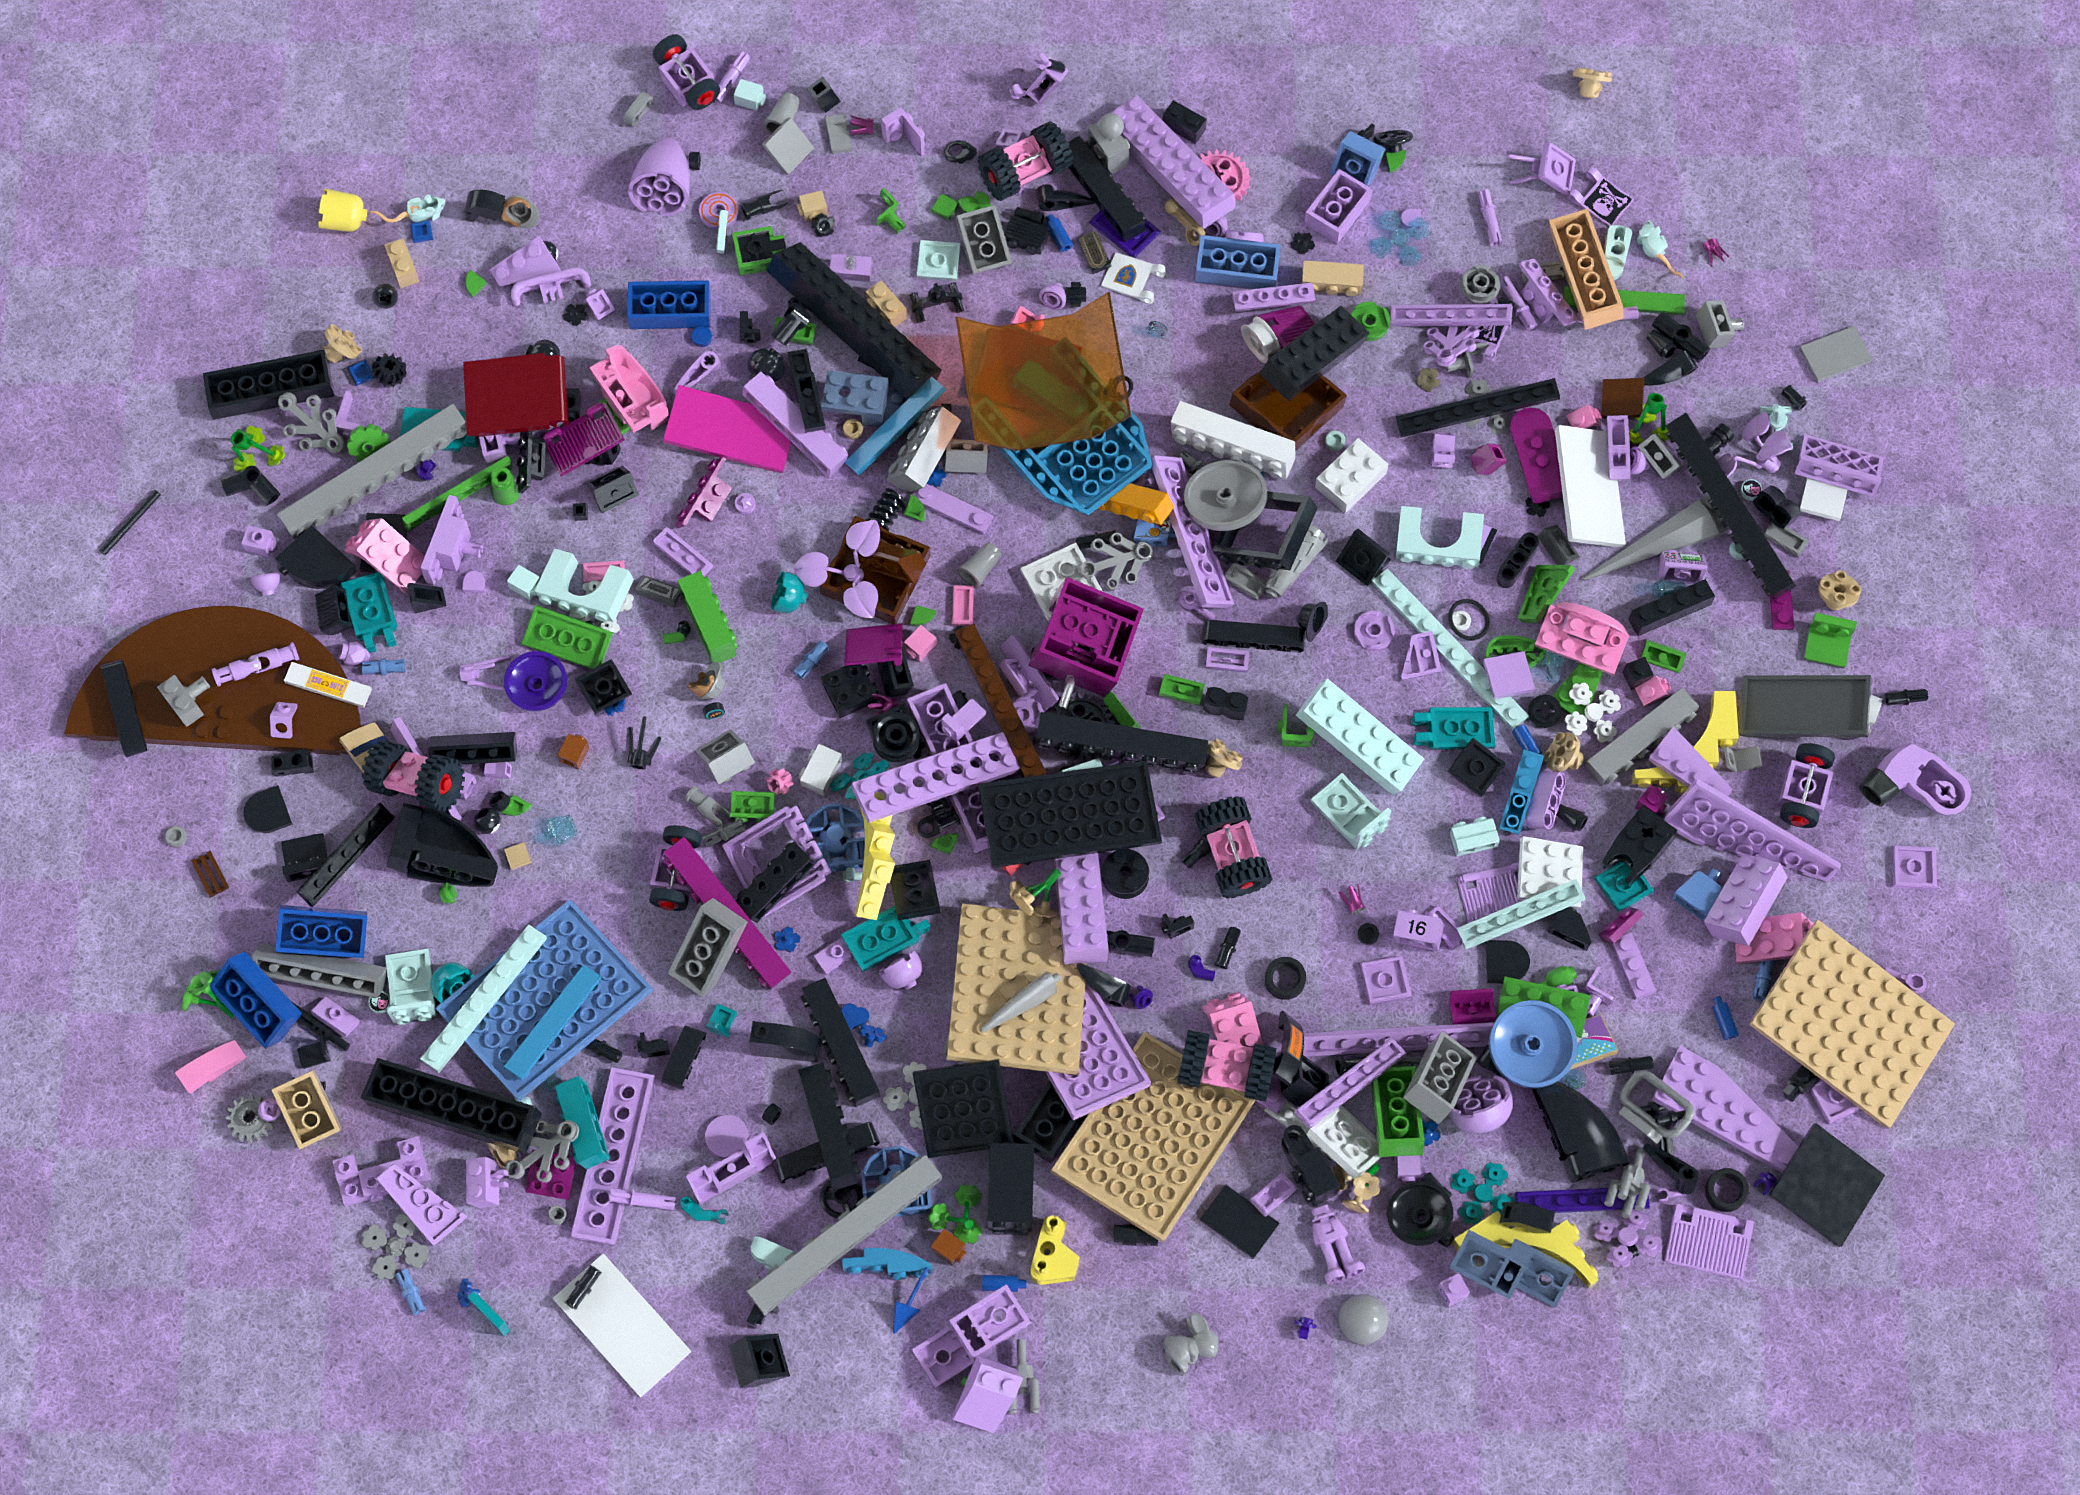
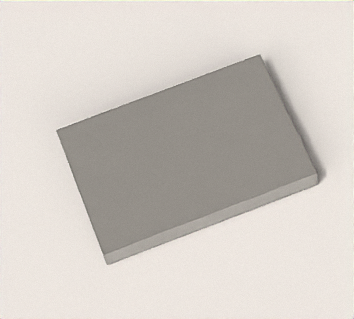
(1835, 354)

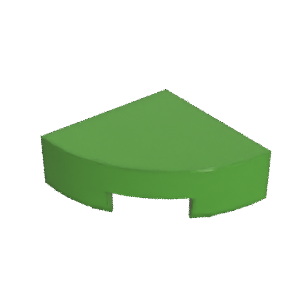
(1395, 160)
(474, 283)
(915, 508)
(922, 616)
(516, 806)
(945, 843)

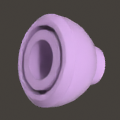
(1217, 228)
(1053, 296)
(1638, 461)
(266, 583)

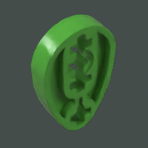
(1511, 642)

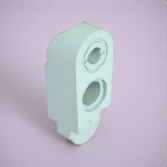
(1617, 262)
(768, 1252)

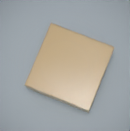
(517, 856)

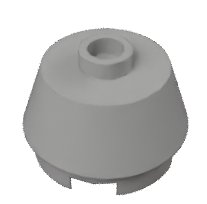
(1480, 284)

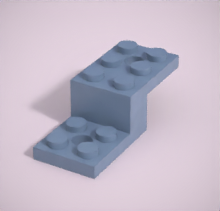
(867, 397)
(1512, 1268)

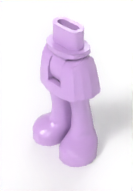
(1327, 1231)

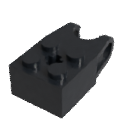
(1636, 850)
(1309, 1167)

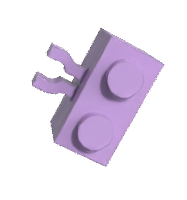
(494, 447)
(483, 1182)

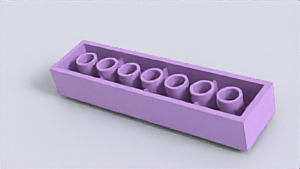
(1174, 164)
(927, 711)

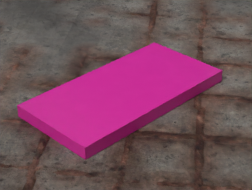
(725, 430)

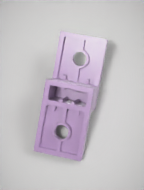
(971, 1335)

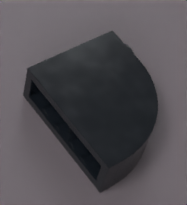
(315, 561)
(783, 1042)

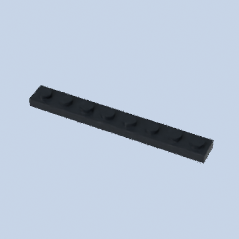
(1477, 407)

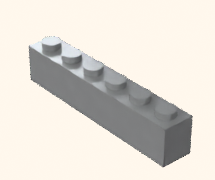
(1641, 737)
(321, 971)

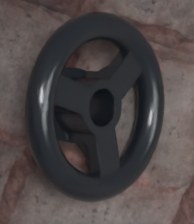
(1394, 139)
(825, 1195)

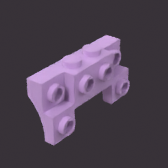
(732, 1170)
(361, 1185)

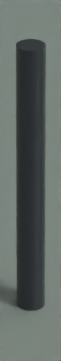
(130, 522)

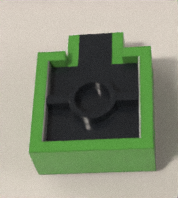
(756, 249)

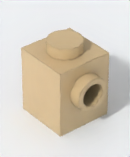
(812, 205)

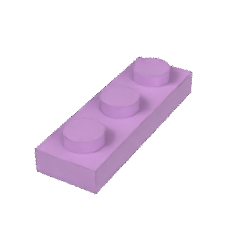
(681, 552)
(1633, 966)

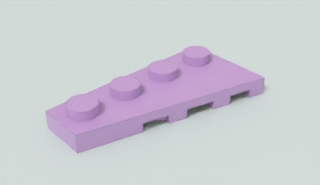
(1685, 764)
(421, 1205)

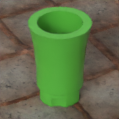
(504, 487)

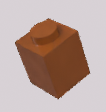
(573, 750)
(949, 1247)

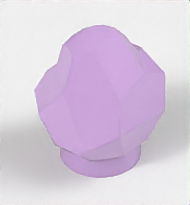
(353, 653)

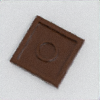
(1622, 397)

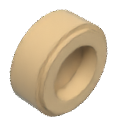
(852, 429)

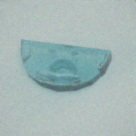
(1553, 665)

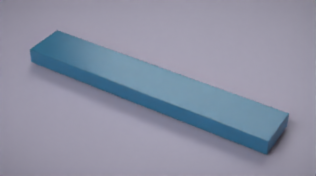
(895, 426)
(552, 1022)

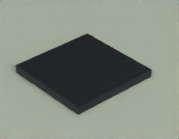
(963, 1107)
(1827, 1185)

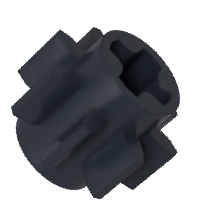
(1075, 294)

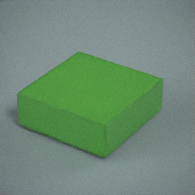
(945, 207)

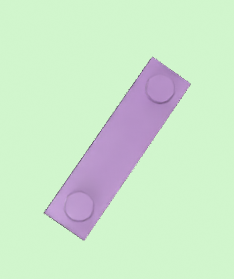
(954, 508)

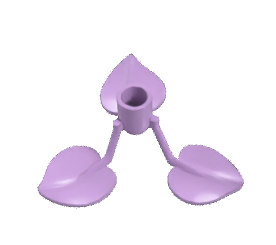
(1774, 445)
(861, 598)

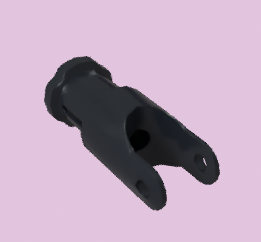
(760, 205)

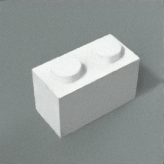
(820, 769)

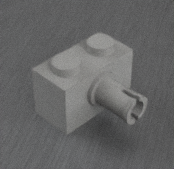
(1716, 324)
(183, 698)

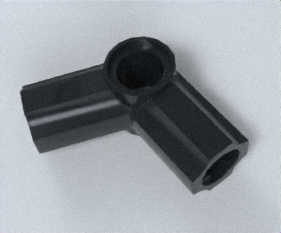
(794, 320)
(261, 485)

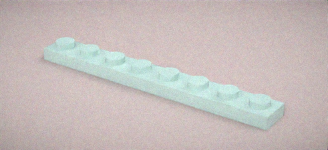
(483, 999)

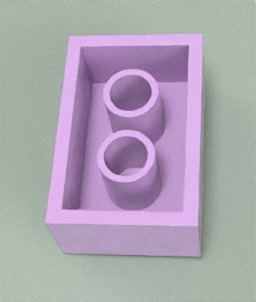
(1338, 206)

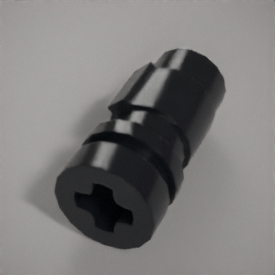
(1719, 438)
(1131, 1235)

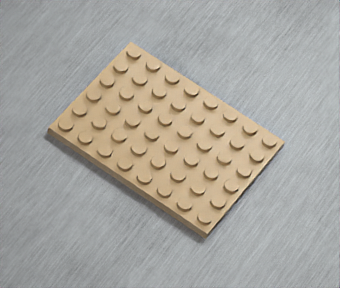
(994, 961)
(1852, 1024)
(1153, 1146)

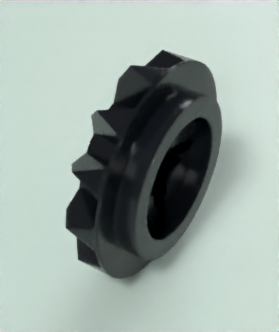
(1552, 704)

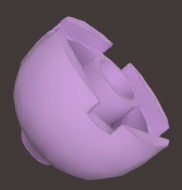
(902, 971)

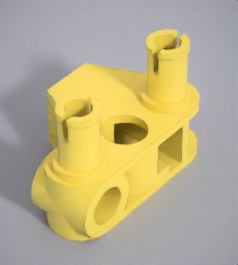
(1061, 1262)

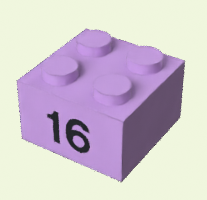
(1418, 930)

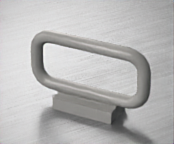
(1644, 1121)

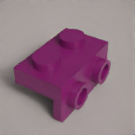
(1472, 1006)

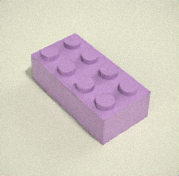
(1745, 899)

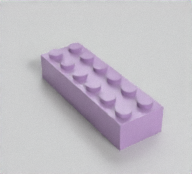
(1081, 909)

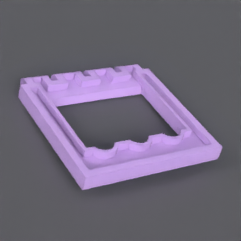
(747, 868)

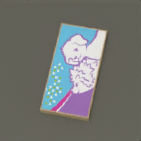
(1595, 1042)

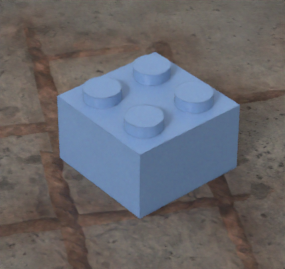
(1358, 158)

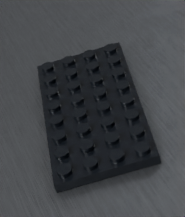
(1069, 814)

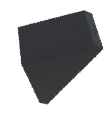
(425, 597)

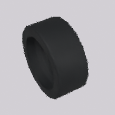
(1285, 994)
(1738, 1178)

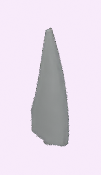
(1026, 999)

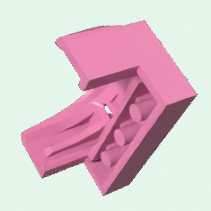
(1587, 625)

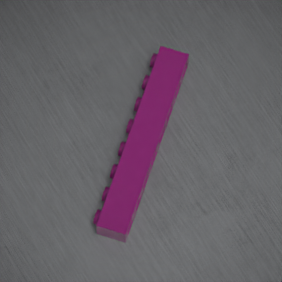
(705, 886)

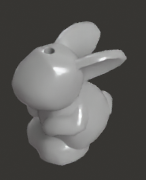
(1185, 1350)

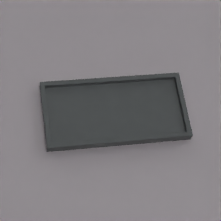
(1805, 706)

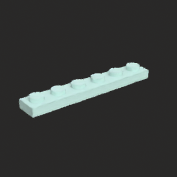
(1521, 914)

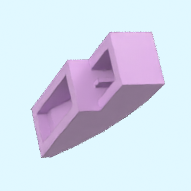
(1618, 447)

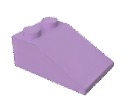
(987, 1394)

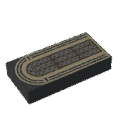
(1095, 252)

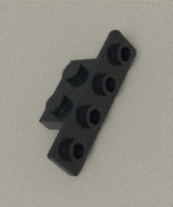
(530, 460)

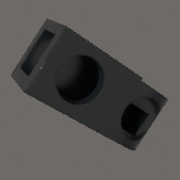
(292, 763)

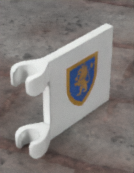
(1130, 275)

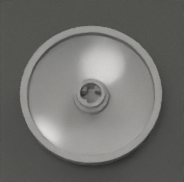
(1225, 495)

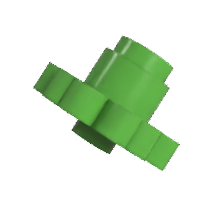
(366, 441)

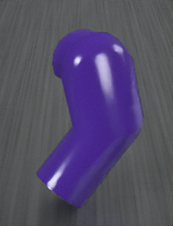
(1198, 970)

